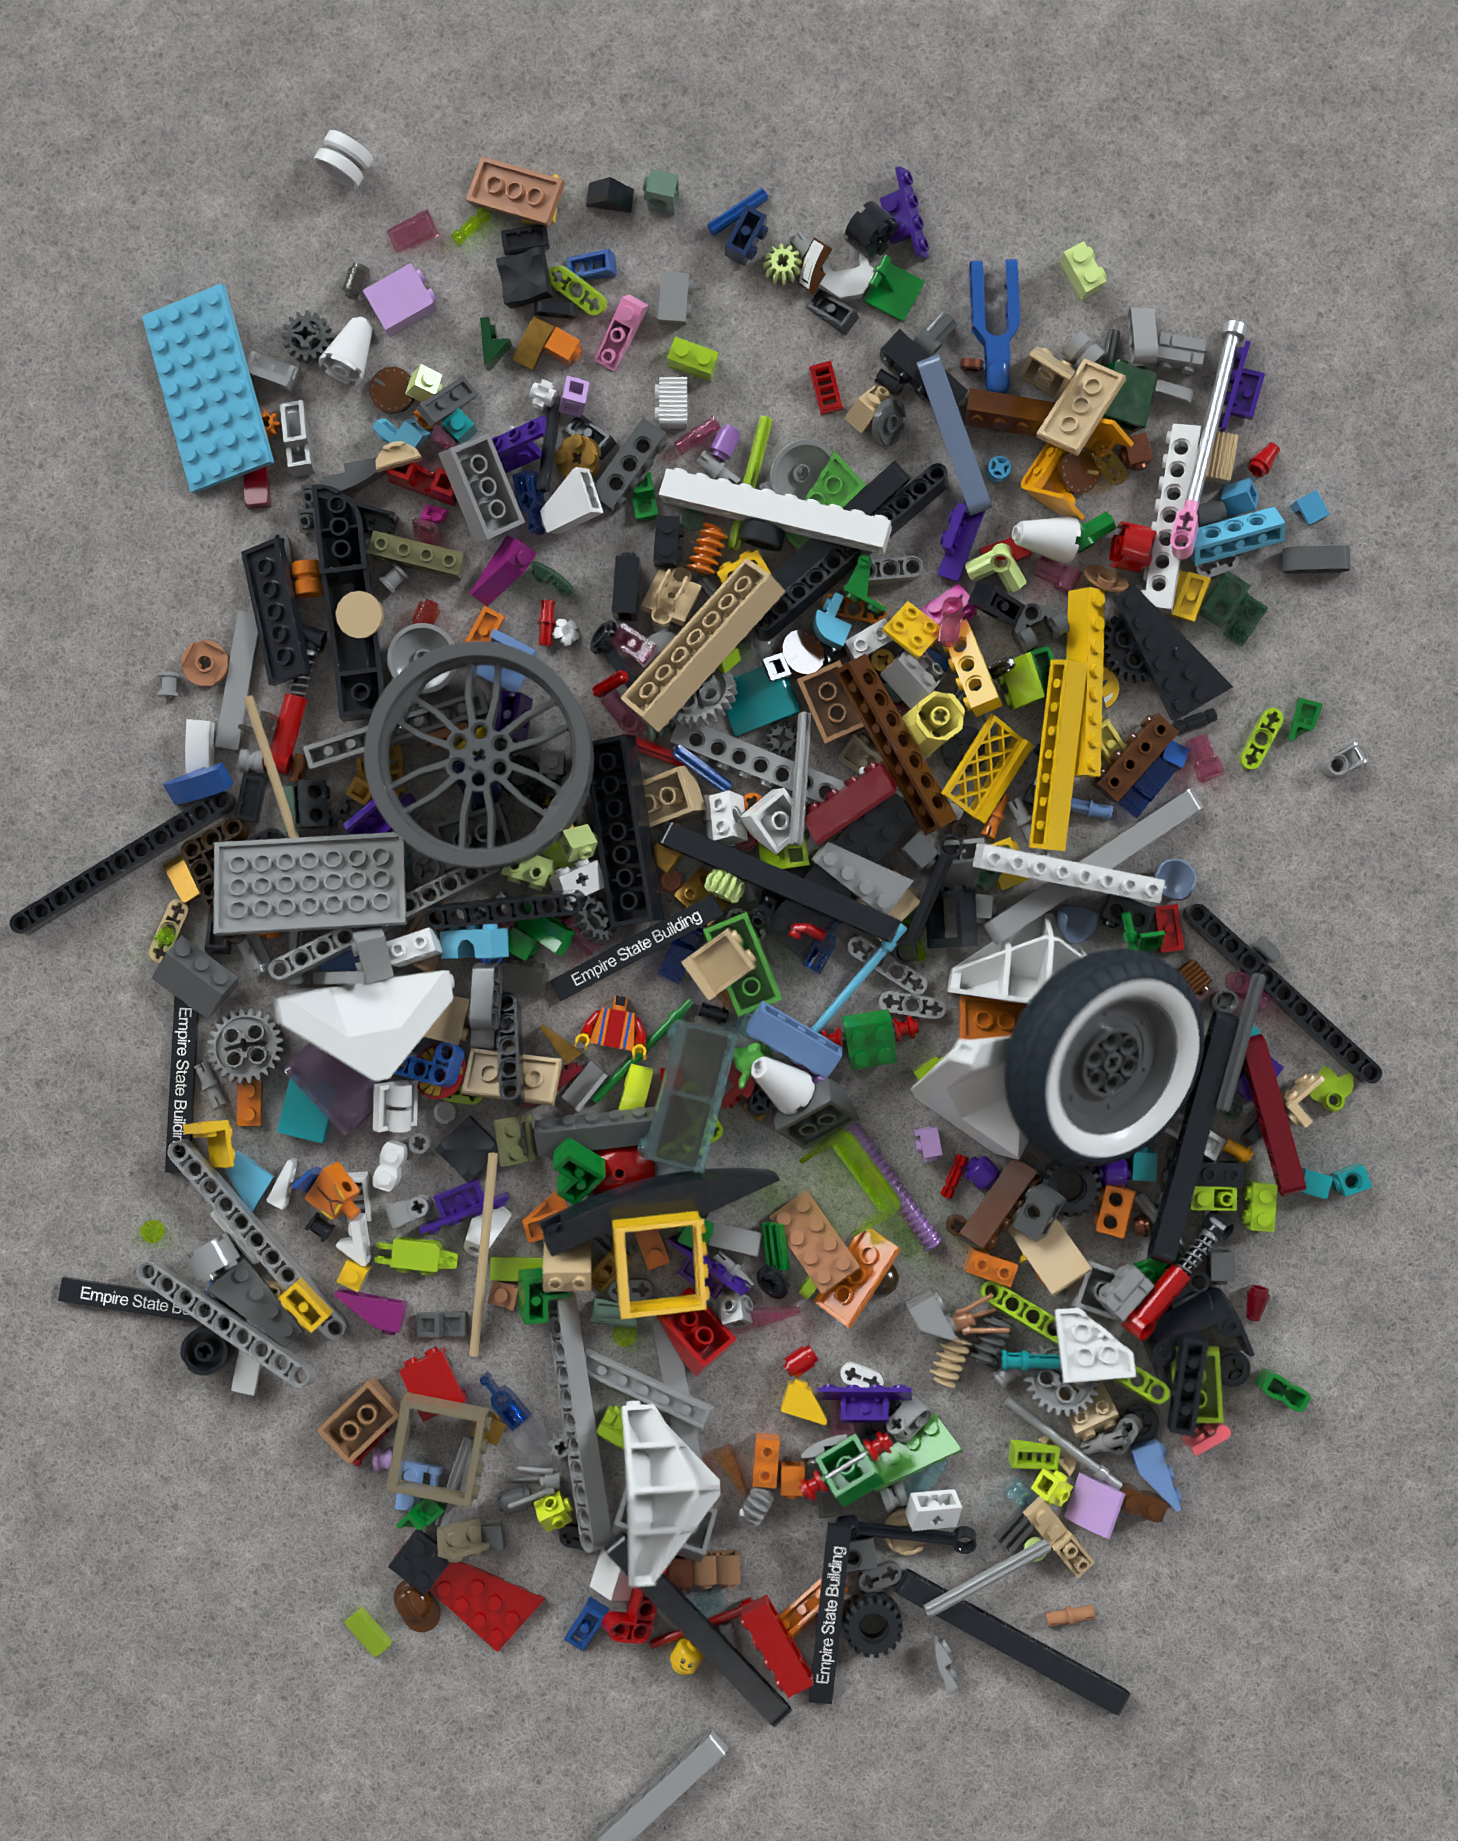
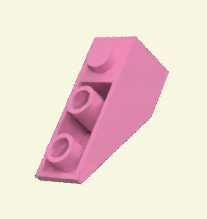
(621, 331)

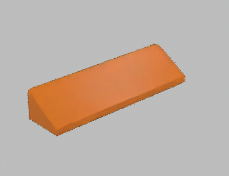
(803, 1610)

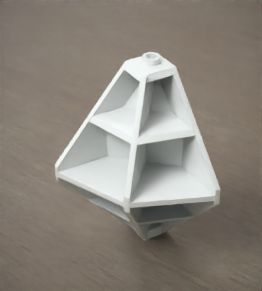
(1017, 964)
(369, 1023)
(971, 1094)
(665, 1492)

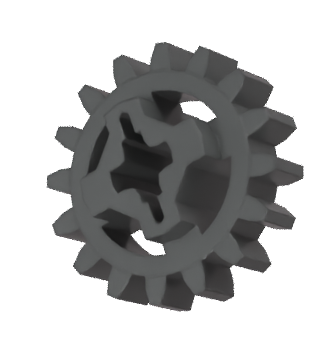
(300, 329)
(594, 920)

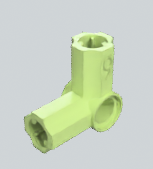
(989, 564)

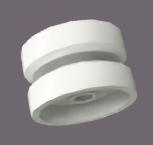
(343, 159)

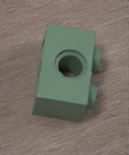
(661, 191)

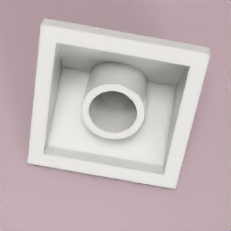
(610, 1579)

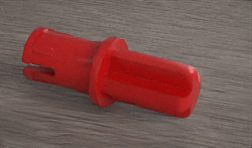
(546, 622)

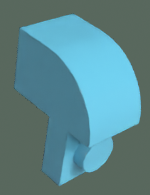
(409, 432)
(828, 627)

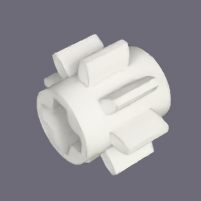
(542, 394)

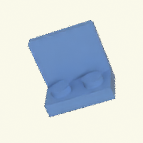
(510, 680)

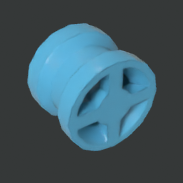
(1002, 466)

